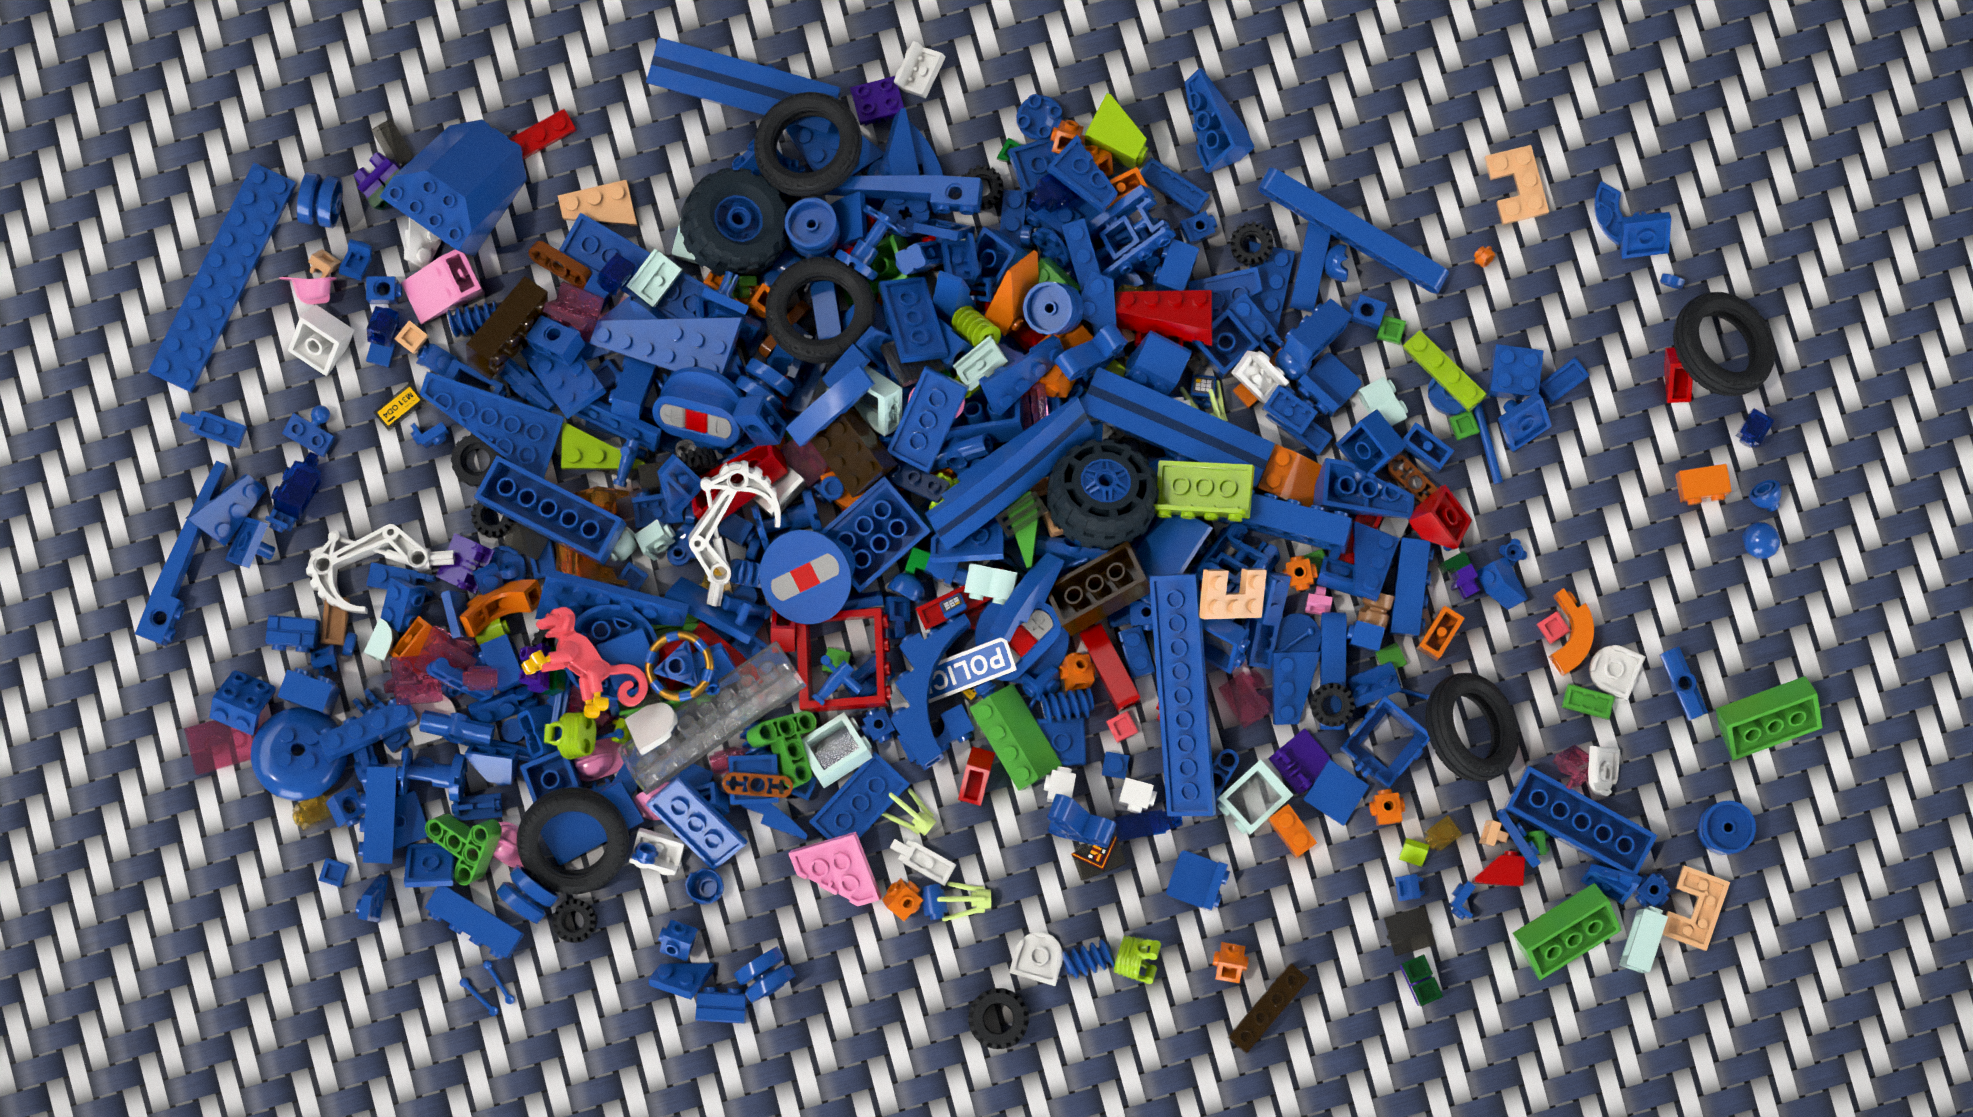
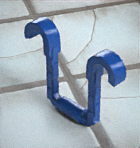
(1234, 529)

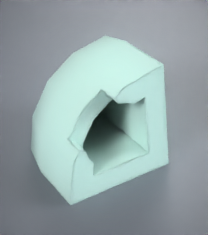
(380, 641)

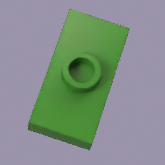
(1588, 701)

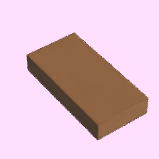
(334, 624)

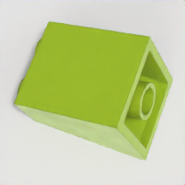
(1117, 133)

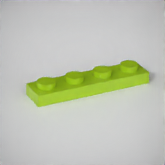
(1444, 371)

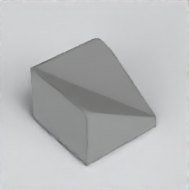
(1394, 526)

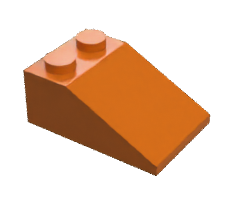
(1007, 305)
(1290, 476)

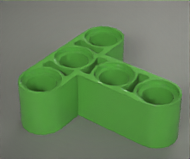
(787, 740)
(471, 846)

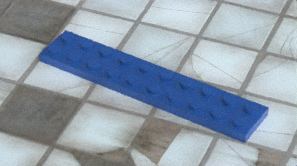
(222, 277)
(1182, 695)

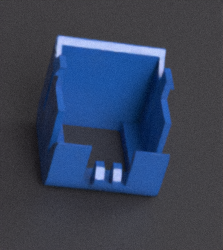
(1369, 764)

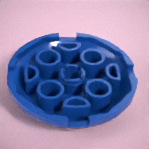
(603, 624)
(290, 775)

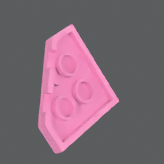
(838, 867)

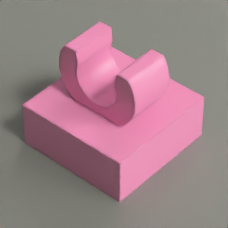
(1318, 602)

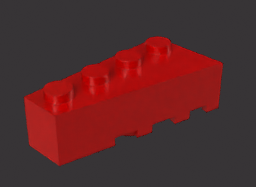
(1167, 313)
(765, 457)

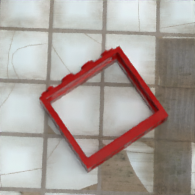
(883, 667)

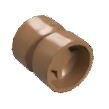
(1376, 612)

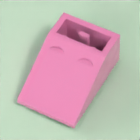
(442, 286)

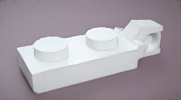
(924, 861)

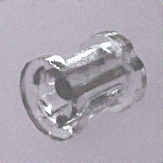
(684, 444)

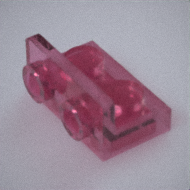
(1244, 699)
(1575, 763)

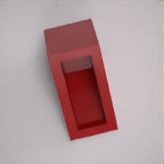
(1677, 380)
(784, 632)
(976, 776)
(1503, 870)

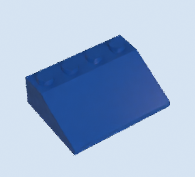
(878, 530)
(1169, 545)

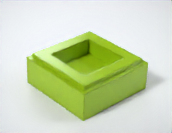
(1414, 852)

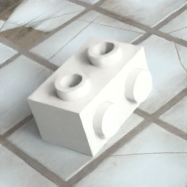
(1059, 782)
(1137, 795)

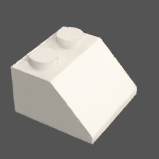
(320, 339)
(787, 489)

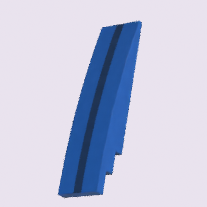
(731, 81)
(1172, 424)
(1008, 473)

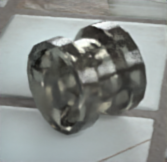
(1196, 361)

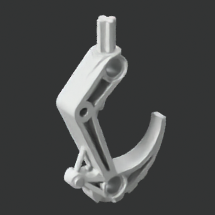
(376, 542)
(714, 555)

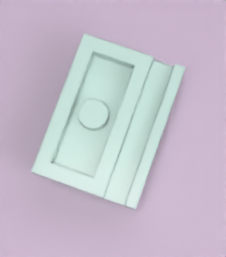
(654, 278)
(980, 362)

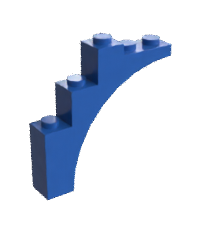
(924, 656)

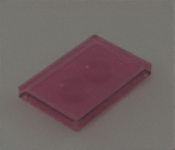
(217, 746)

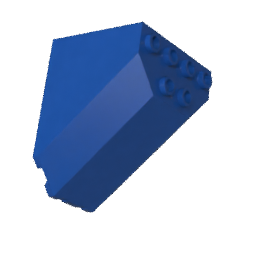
(460, 184)

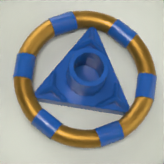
(679, 666)

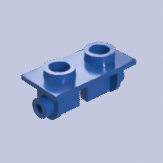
(478, 807)

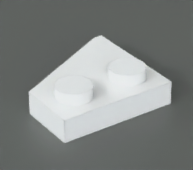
(420, 244)

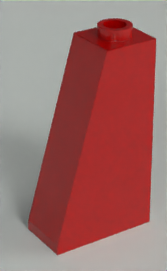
(1109, 667)

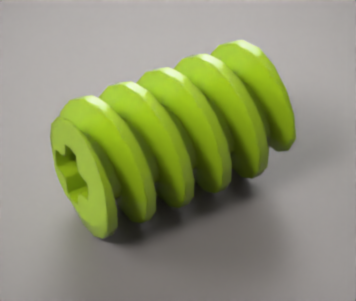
(974, 326)

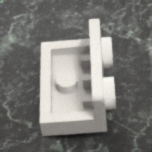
(918, 70)
(1259, 375)
(669, 850)

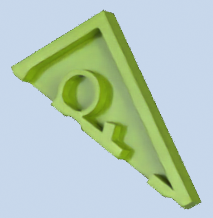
(586, 452)

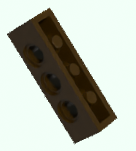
(1268, 1008)

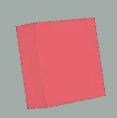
(1553, 627)
(1122, 726)

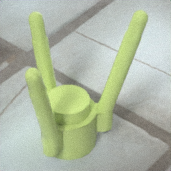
(1218, 412)
(922, 821)
(980, 899)

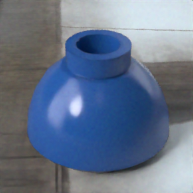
(1766, 495)

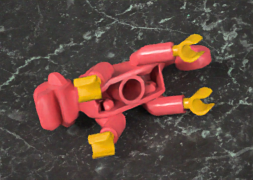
(582, 658)

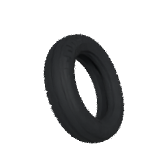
(829, 176)
(819, 270)
(1701, 366)
(1445, 738)
(563, 801)

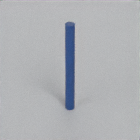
(1488, 445)

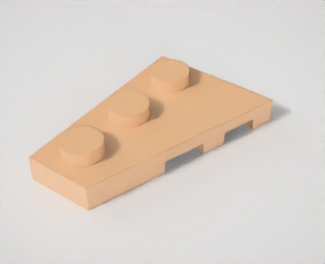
(602, 203)

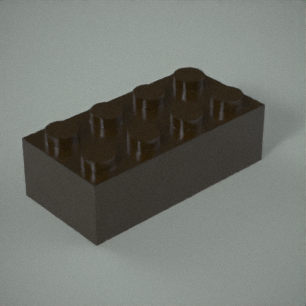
(506, 328)
(853, 452)
(1099, 588)

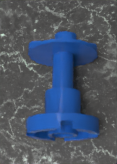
(865, 251)
(797, 517)
(441, 775)

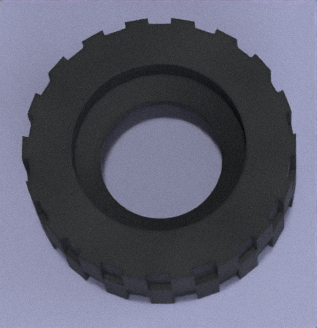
(460, 455)

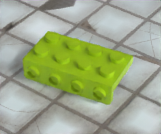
(1204, 490)

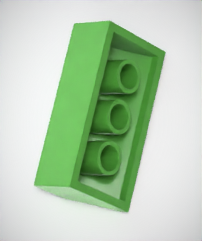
(1769, 717)
(1015, 736)
(1567, 931)

